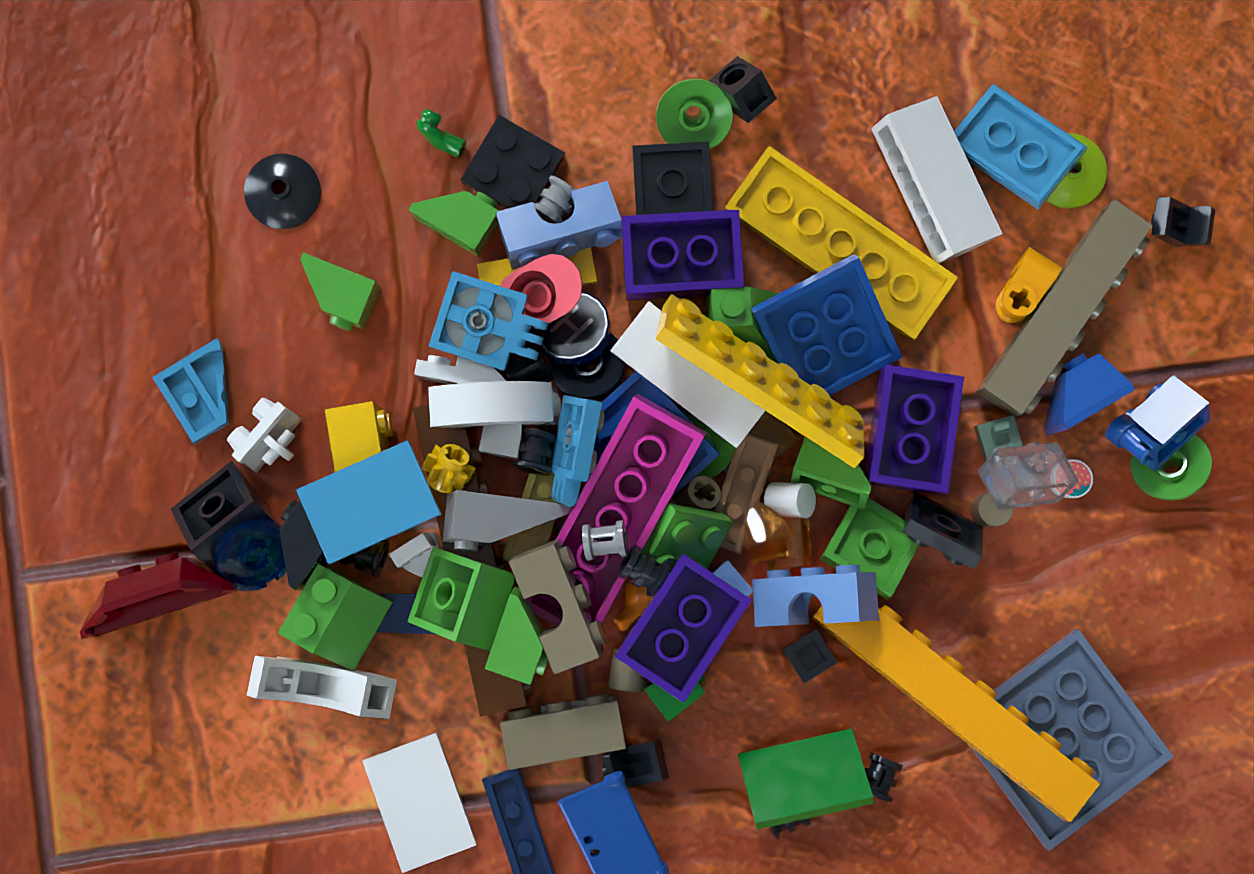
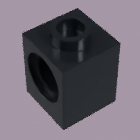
(744, 88)

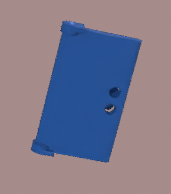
(609, 821)

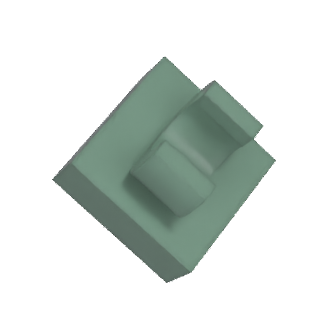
(996, 434)

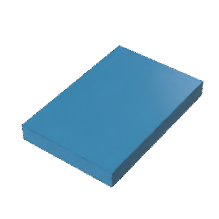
(1017, 146)
(368, 502)

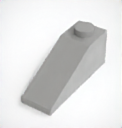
(483, 518)

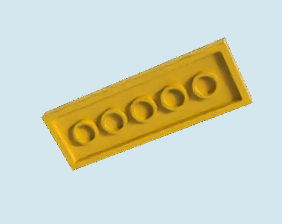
(825, 228)
(761, 380)

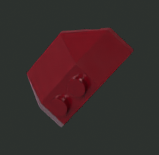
(152, 593)

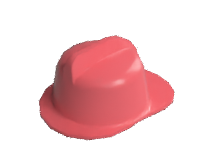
(552, 286)

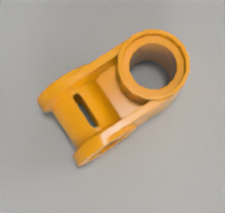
(1029, 283)

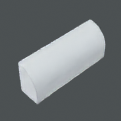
(936, 180)
(688, 385)

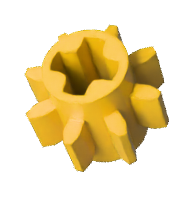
(448, 468)

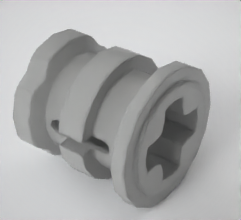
(555, 201)

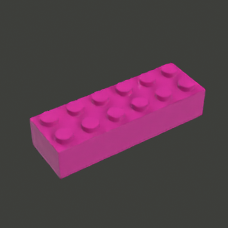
(628, 484)

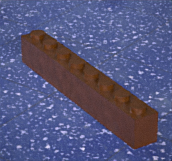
(492, 690)

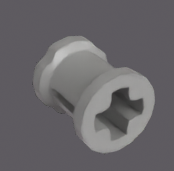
(593, 548)

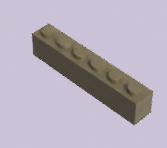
(1064, 309)

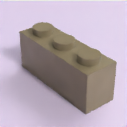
(562, 732)

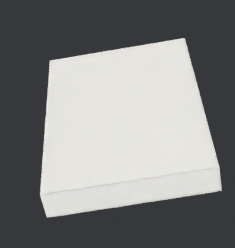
(420, 802)

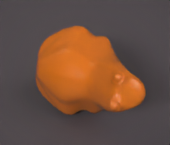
(634, 606)

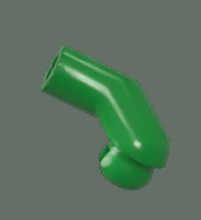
(439, 138)

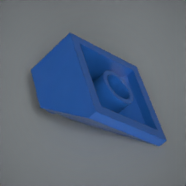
(1084, 391)

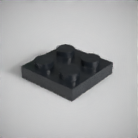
(512, 165)
(672, 178)
(943, 529)

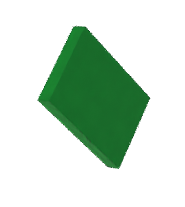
(805, 779)

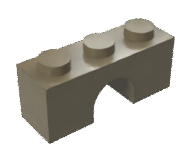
(550, 572)

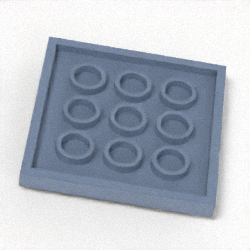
(1092, 717)

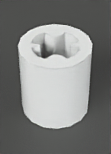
(790, 499)

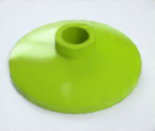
(1085, 185)

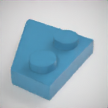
(197, 391)

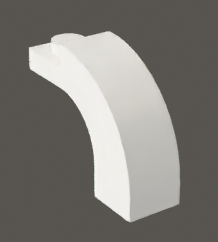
(494, 404)
(495, 439)
(322, 685)

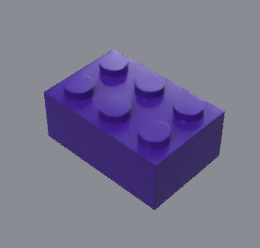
(681, 254)
(913, 430)
(682, 628)

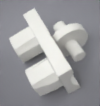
(267, 438)

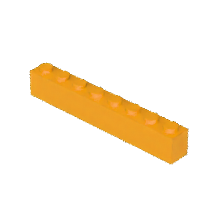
(969, 710)

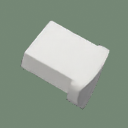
(415, 553)

